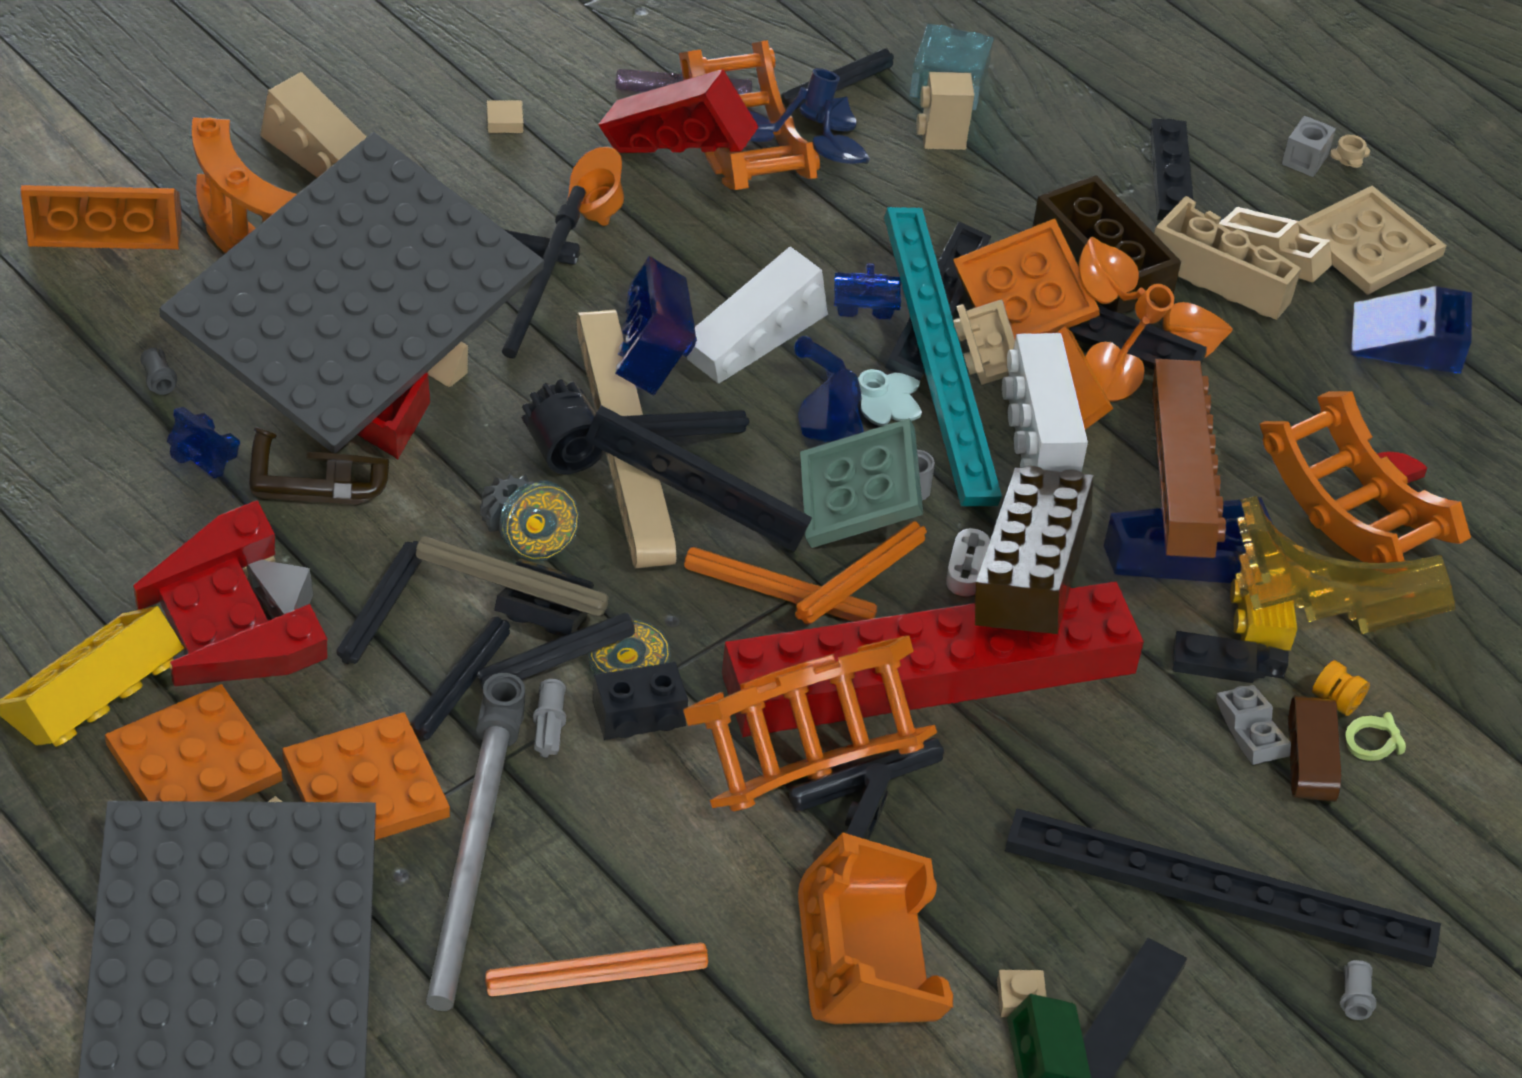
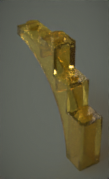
(1326, 586)

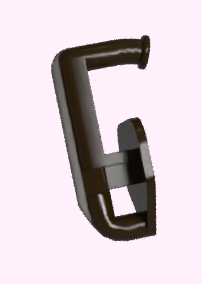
(334, 489)

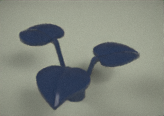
(823, 109)

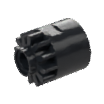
(559, 426)

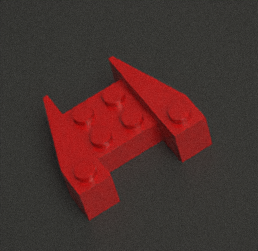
(218, 611)

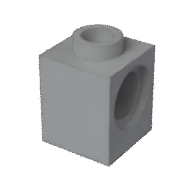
(1308, 146)

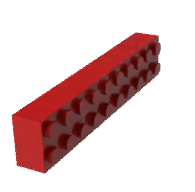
(950, 657)

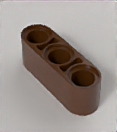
(1314, 748)

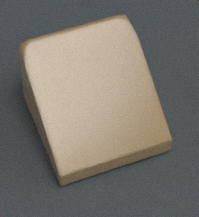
(452, 366)

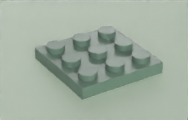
(861, 483)

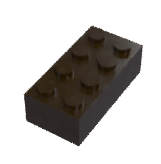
(1095, 211)

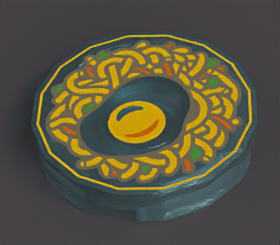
(539, 520)
(642, 649)

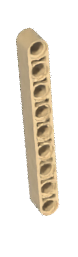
(637, 493)

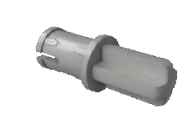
(549, 717)

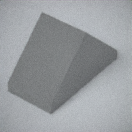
(280, 586)

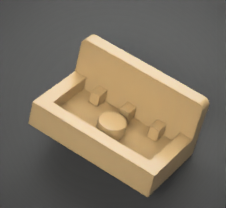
(988, 340)

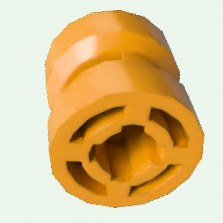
(1341, 686)

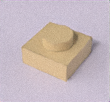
(1016, 986)

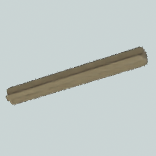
(512, 576)

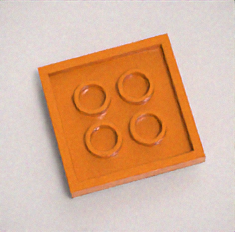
(1032, 277)
(194, 752)
(371, 764)

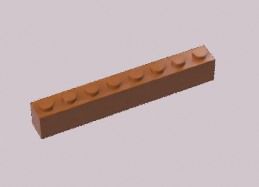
(1187, 459)

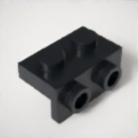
(527, 608)

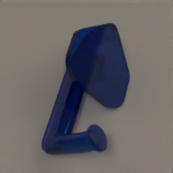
(832, 408)

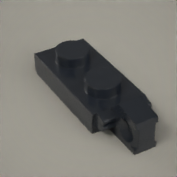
(1227, 658)

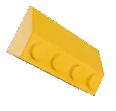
(91, 677)

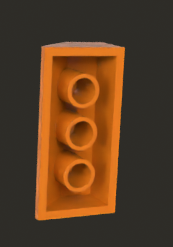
(102, 217)

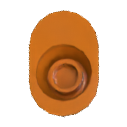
(601, 178)

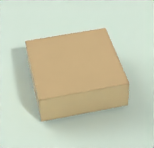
(505, 116)

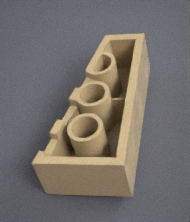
(307, 125)
(1228, 261)

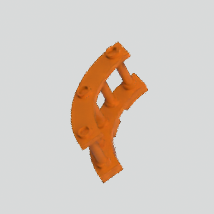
(793, 150)
(229, 186)
(1381, 479)
(793, 684)

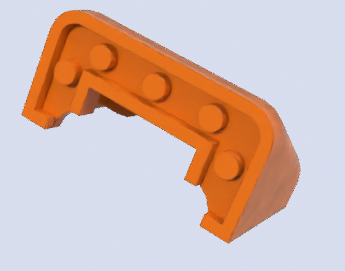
(865, 935)

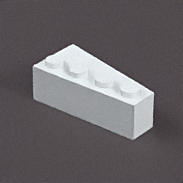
(760, 316)

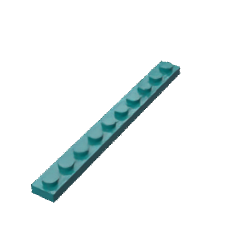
(942, 358)

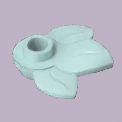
(888, 397)

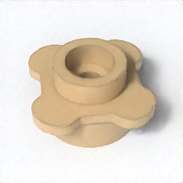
(1350, 151)

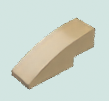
(1283, 237)

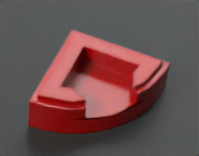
(1408, 465)

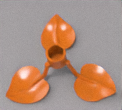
(1112, 273)

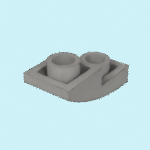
(1251, 724)

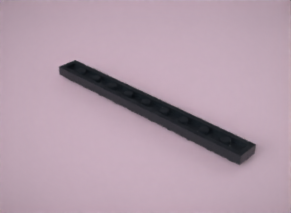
(1224, 887)

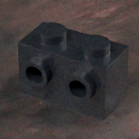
(639, 700)

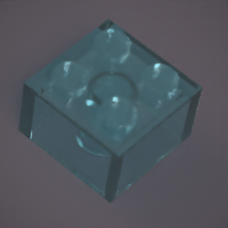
(952, 52)

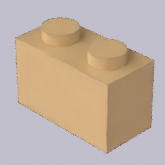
(946, 110)

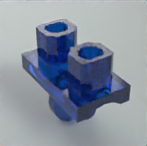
(867, 291)
(197, 441)

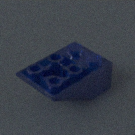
(1415, 328)

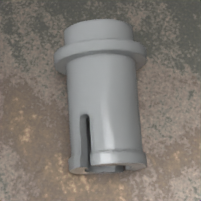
(1358, 996)

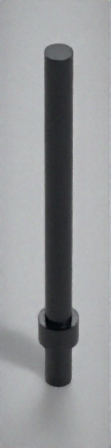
(566, 220)

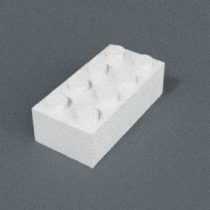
(1044, 404)

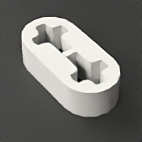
(962, 561)

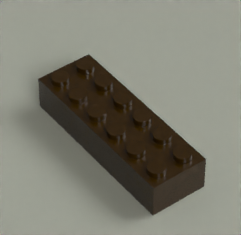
(1034, 550)

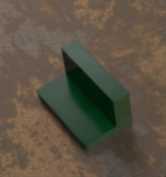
(1047, 1039)

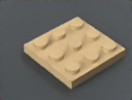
(1373, 239)

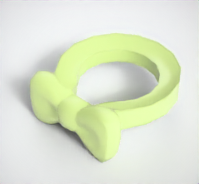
(1386, 723)

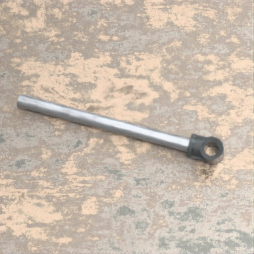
(497, 728)

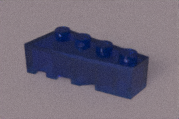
(656, 326)
(1138, 547)

